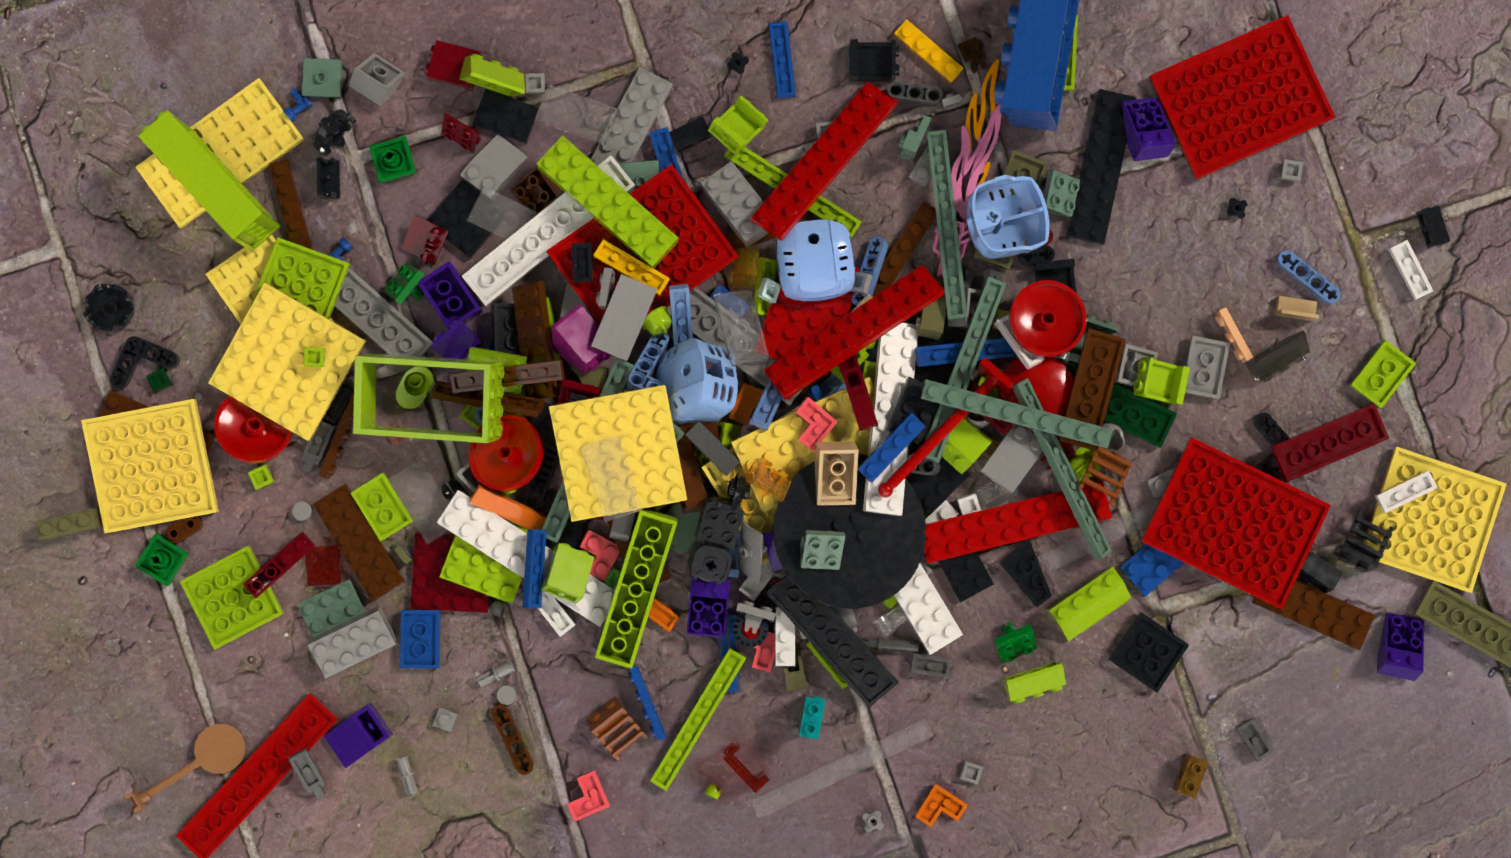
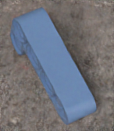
(648, 362)

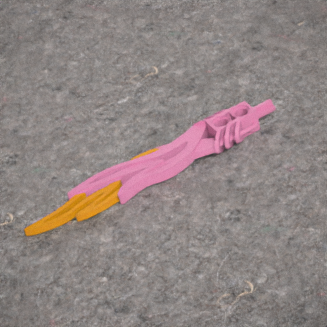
(979, 165)

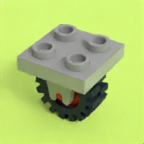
(751, 627)

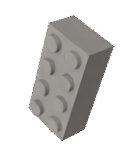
(735, 202)
(352, 641)

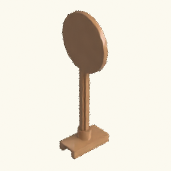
(216, 750)

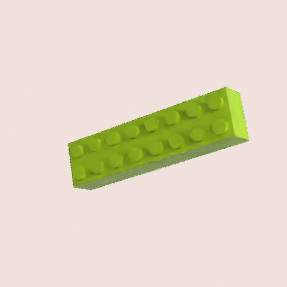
(607, 202)
(636, 587)

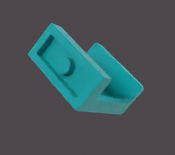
(811, 716)

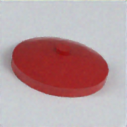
(1047, 318)
(1049, 380)
(248, 434)
(511, 459)

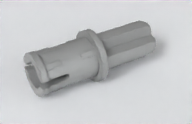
(495, 673)
(407, 776)

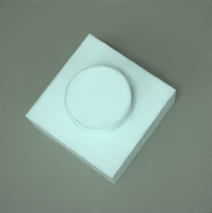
(769, 290)

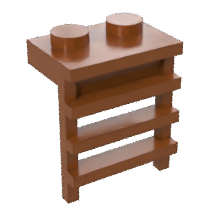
(1110, 462)
(609, 719)

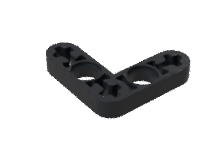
(142, 351)
(1267, 435)

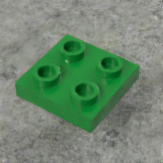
(393, 159)
(405, 284)
(162, 559)
(1014, 642)

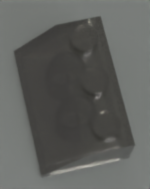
(1279, 357)

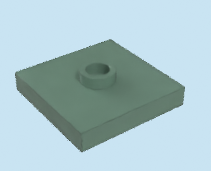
(322, 78)
(640, 171)

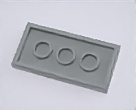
(623, 317)

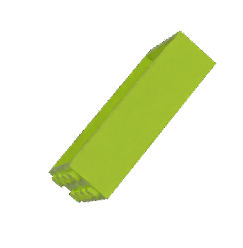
(209, 180)
(366, 398)

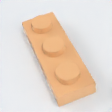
(1233, 335)

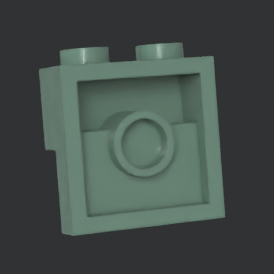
(910, 142)

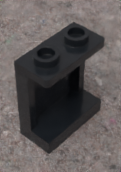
(873, 61)
(1058, 270)

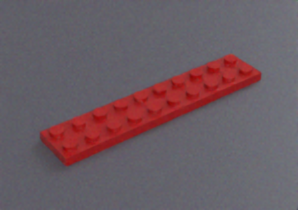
(824, 161)
(854, 332)
(1007, 524)
(256, 777)

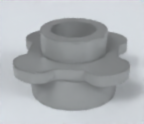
(873, 816)

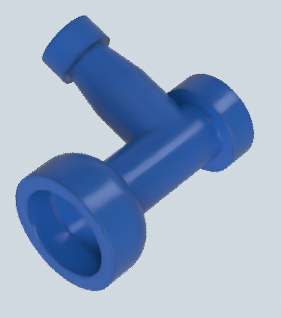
(302, 103)
(344, 246)

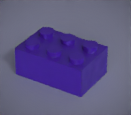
(450, 295)

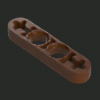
(515, 738)

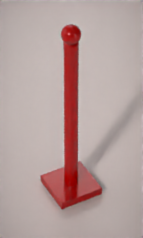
(993, 379)

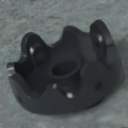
(331, 128)
(96, 306)

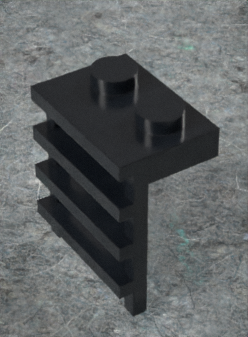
(1359, 554)

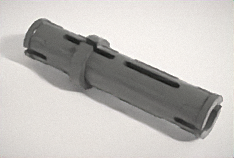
(890, 645)

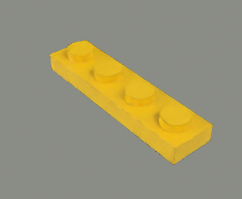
(928, 51)
(630, 266)

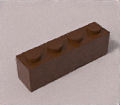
(693, 480)

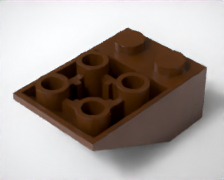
(536, 190)

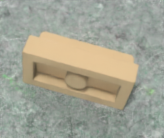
(1296, 308)

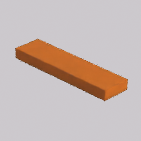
(507, 508)

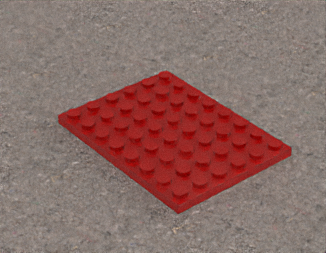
(1241, 97)
(692, 261)
(1235, 523)

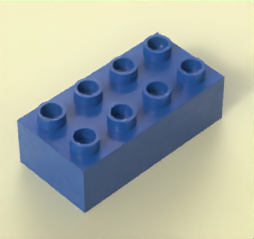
(1036, 62)

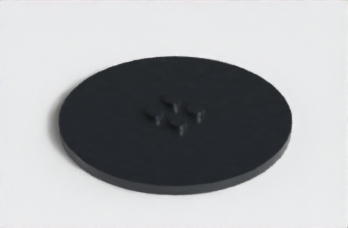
(877, 551)

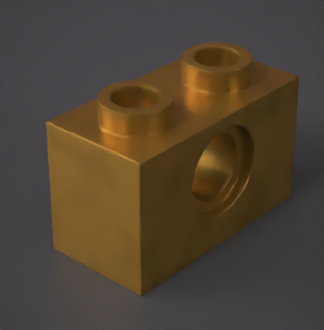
(1190, 775)

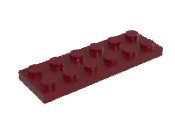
(1329, 442)

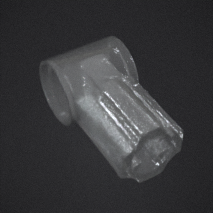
(888, 623)

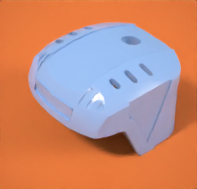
(1007, 218)
(816, 264)
(698, 385)

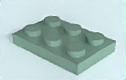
(331, 607)

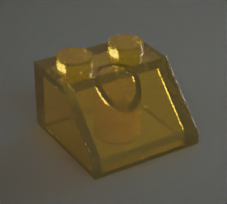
(745, 269)
(768, 480)

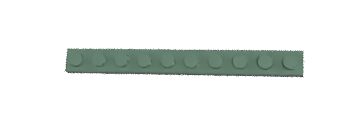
(947, 225)
(968, 354)
(1016, 414)
(1065, 476)
(560, 511)

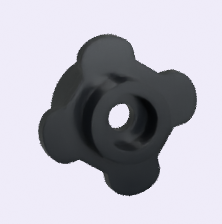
(737, 58)
(1236, 213)

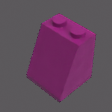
(573, 340)

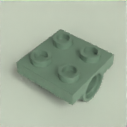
(1060, 193)
(821, 549)

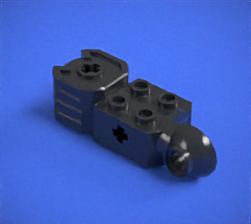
(718, 532)

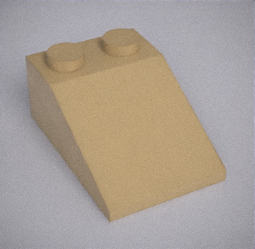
(836, 473)

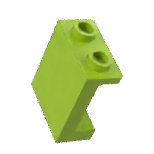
(738, 125)
(1161, 381)
(568, 573)

